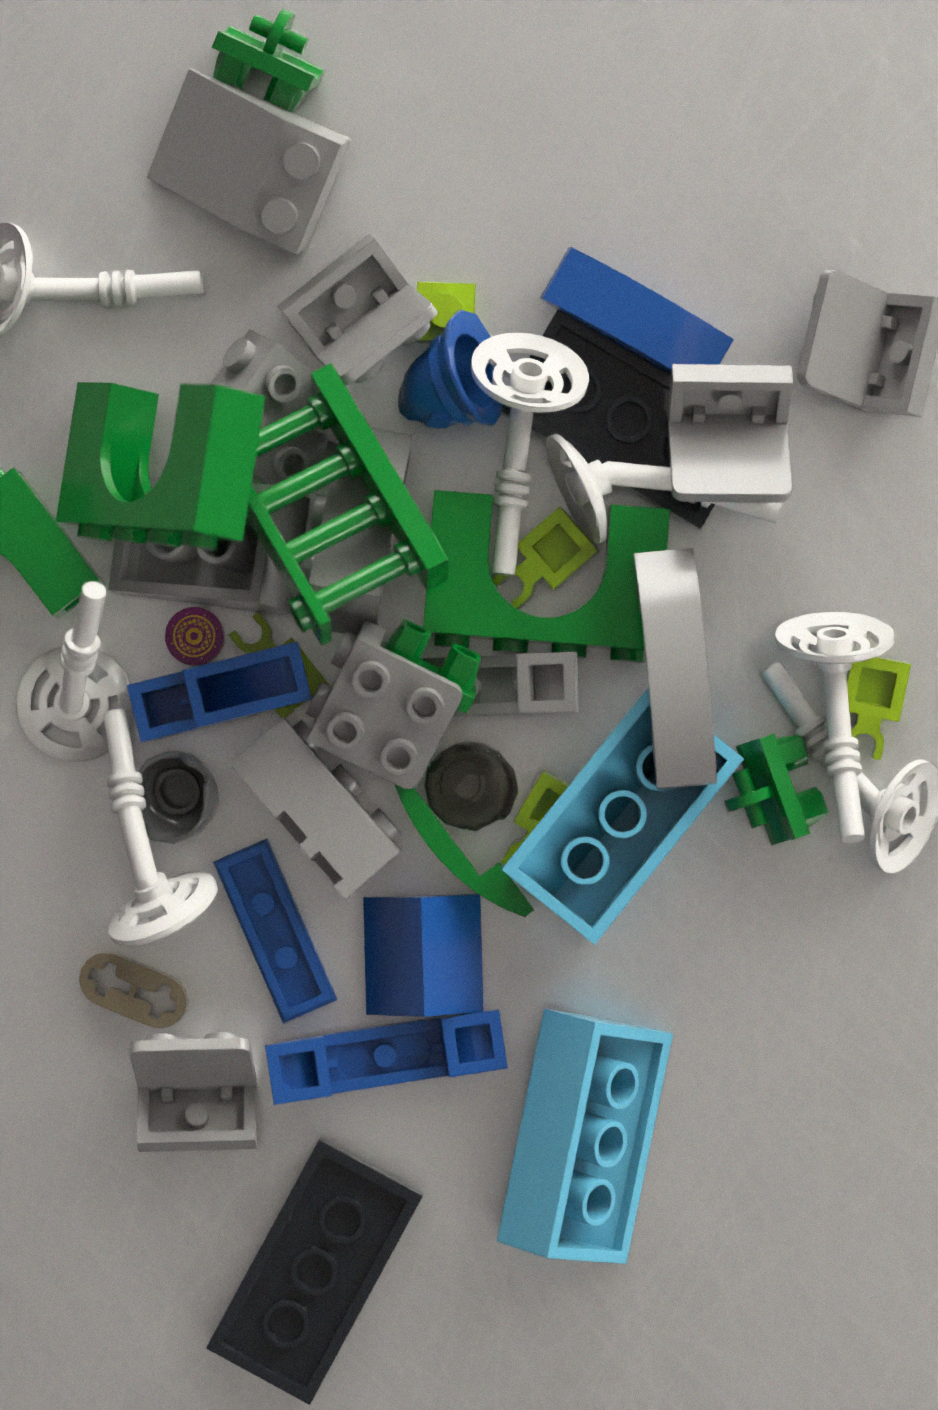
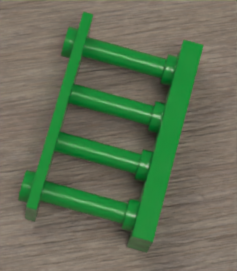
(385, 505)

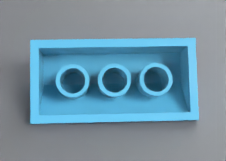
(610, 828)
(584, 1138)

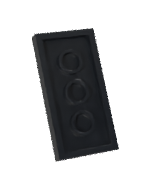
(620, 413)
(314, 1271)

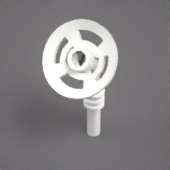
(20, 286)
(524, 397)
(586, 484)
(834, 656)
(74, 700)
(892, 809)
(153, 891)

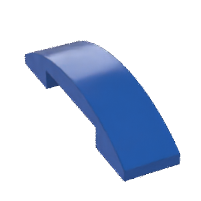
(385, 1055)

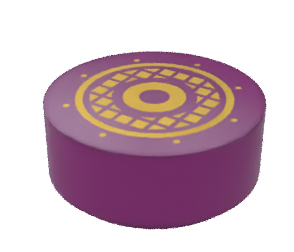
(194, 636)

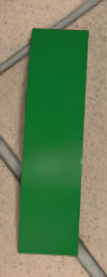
(491, 884)

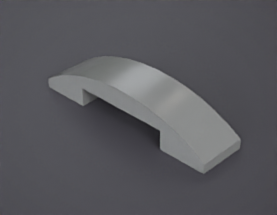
(676, 668)
(524, 684)

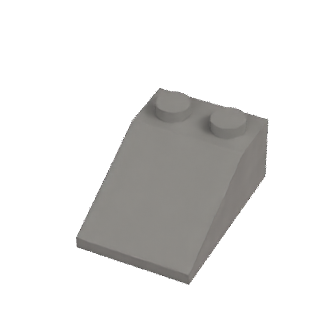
(248, 161)
(230, 577)

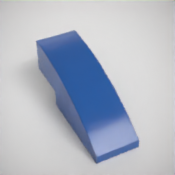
(632, 314)
(219, 692)

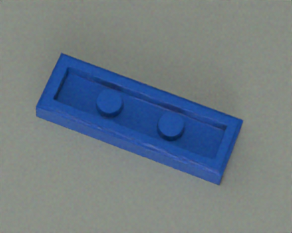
(275, 930)

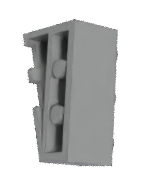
(360, 548)
(318, 806)

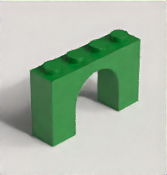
(203, 483)
(41, 546)
(473, 607)

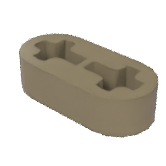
(128, 1003)

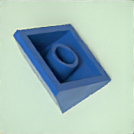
(423, 955)

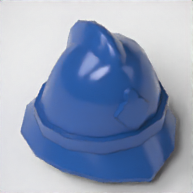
(440, 381)

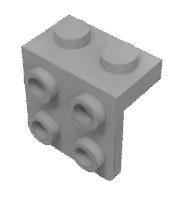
(358, 312)
(869, 345)
(270, 370)
(730, 433)
(382, 709)
(195, 1093)

